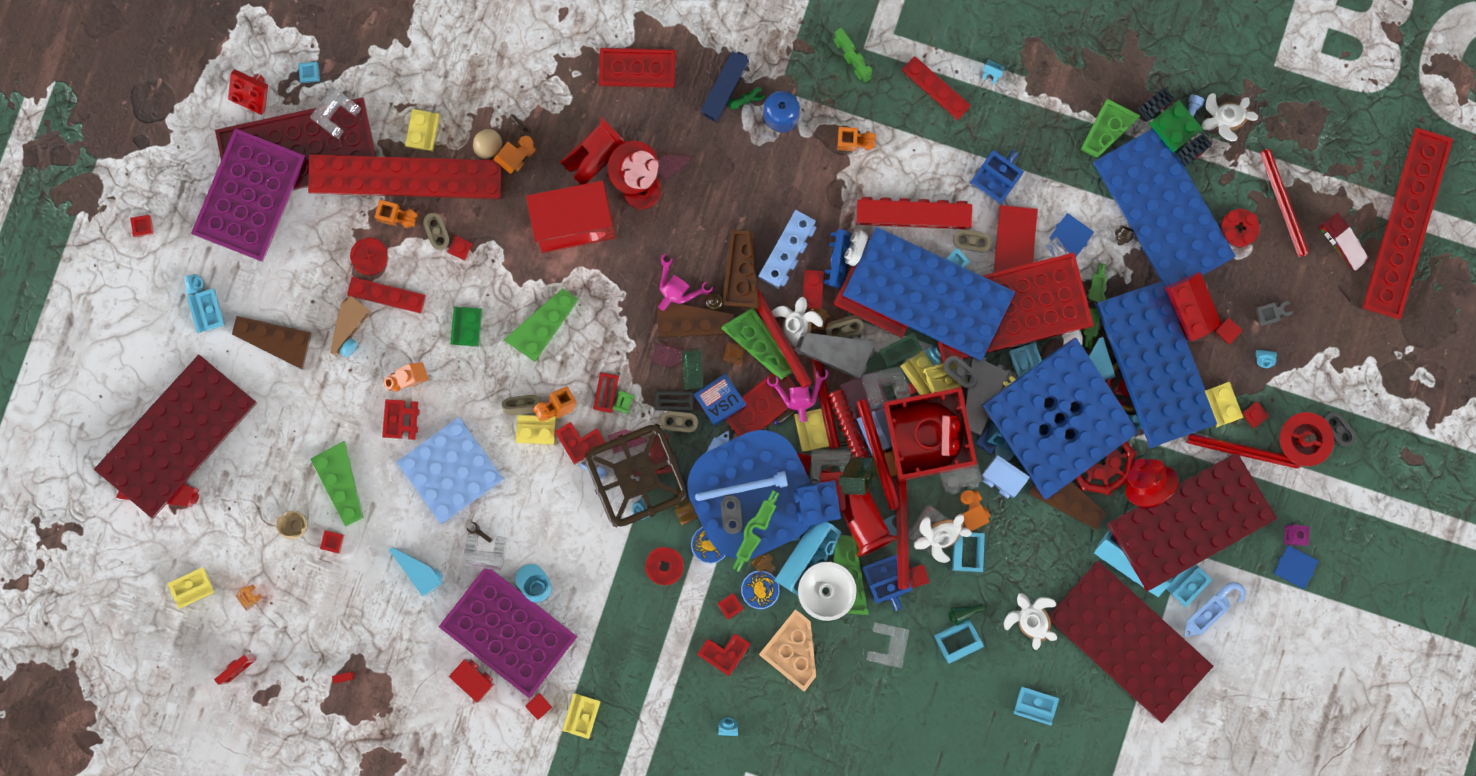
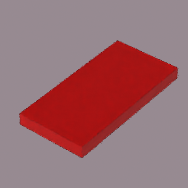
(637, 67)
(1015, 237)
(762, 407)

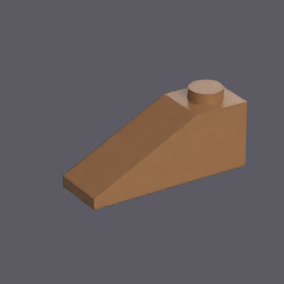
(349, 320)

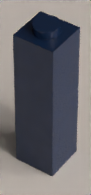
(725, 86)

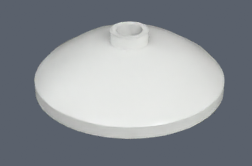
(840, 595)

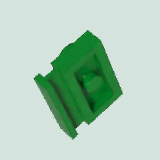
(466, 326)

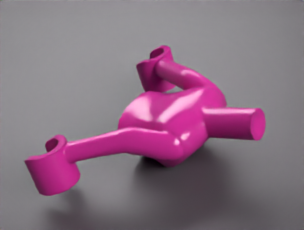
(676, 287)
(799, 396)

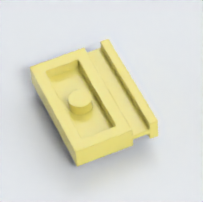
(422, 130)
(914, 370)
(939, 380)
(1223, 404)
(532, 431)
(813, 432)
(191, 588)
(581, 716)

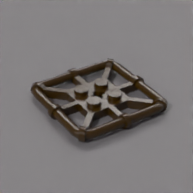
(648, 480)

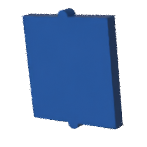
(1072, 234)
(1295, 567)

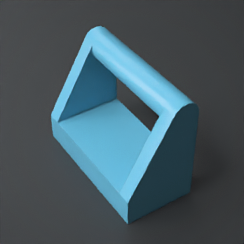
(957, 554)
(977, 644)

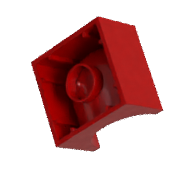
(571, 216)
(917, 434)

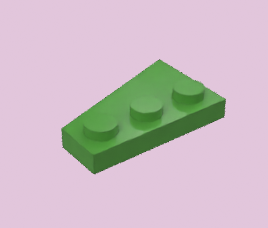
(856, 59)
(1108, 127)

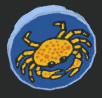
(704, 549)
(760, 590)

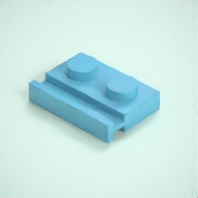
(206, 310)
(1025, 358)
(1188, 585)
(1036, 706)

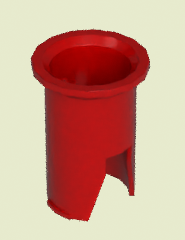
(592, 152)
(866, 523)

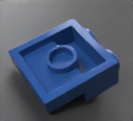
(817, 503)

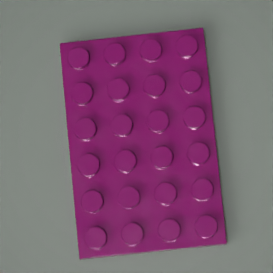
(248, 195)
(508, 632)

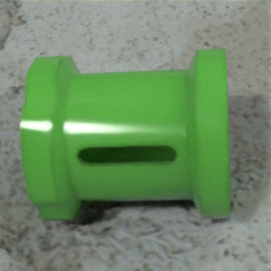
(623, 402)

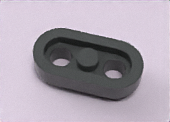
(961, 372)
(1341, 427)
(731, 514)

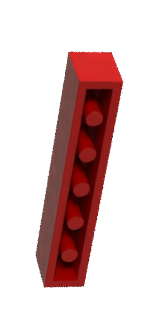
(914, 214)

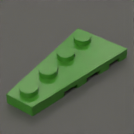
(540, 327)
(757, 340)
(337, 477)
(845, 555)

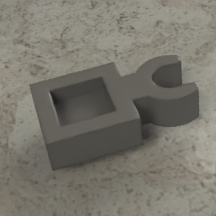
(1271, 313)

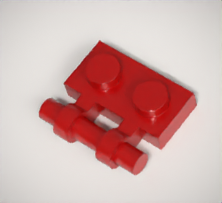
(394, 419)

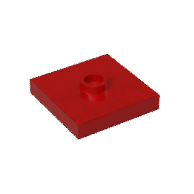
(235, 668)

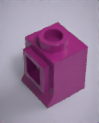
(1297, 535)

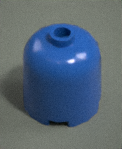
(778, 118)

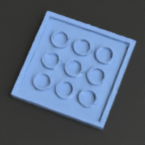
(450, 470)

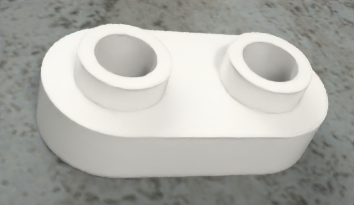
(856, 248)

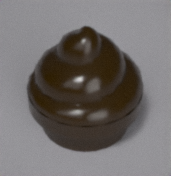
(1123, 235)
(714, 301)

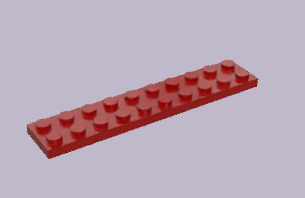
(404, 177)
(1407, 223)

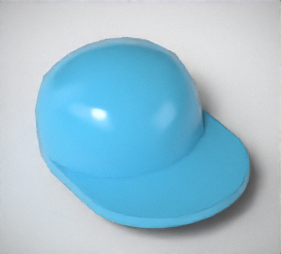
(533, 583)

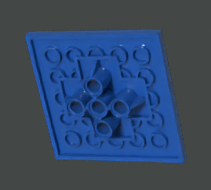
(1095, 424)

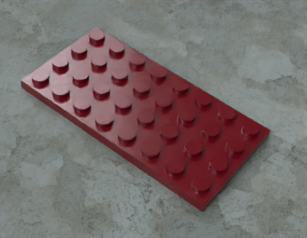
(306, 137)
(175, 436)
(1193, 523)
(1129, 641)

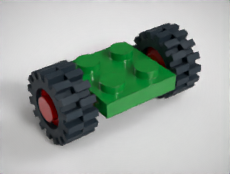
(1175, 126)

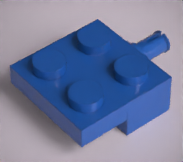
(997, 176)
(883, 581)

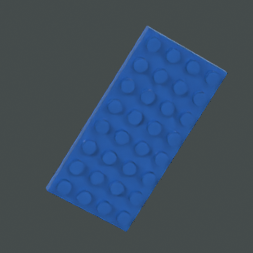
(1163, 208)
(929, 294)
(1156, 364)

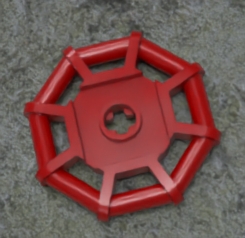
(1104, 472)

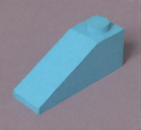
(421, 574)

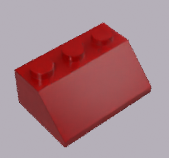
(1193, 306)

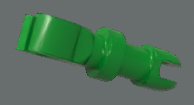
(735, 103)

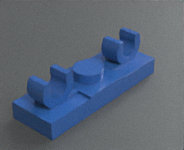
(838, 263)

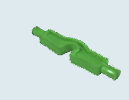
(1095, 295)
(761, 521)

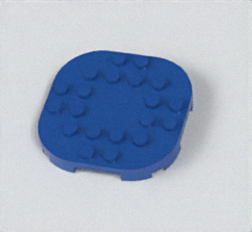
(741, 461)

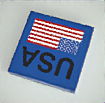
(720, 399)

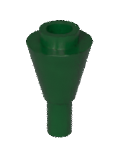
(961, 614)

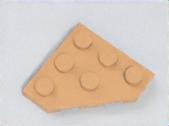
(793, 651)

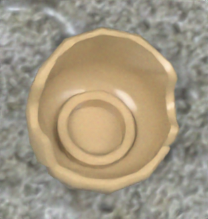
(487, 144)
(292, 525)

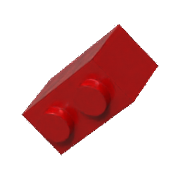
(472, 680)

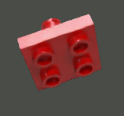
(248, 91)

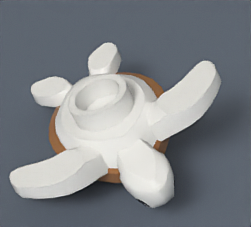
(1227, 116)
(797, 321)
(941, 535)
(1032, 619)

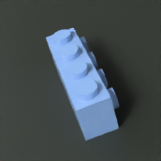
(787, 249)

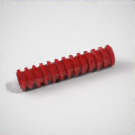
(842, 409)

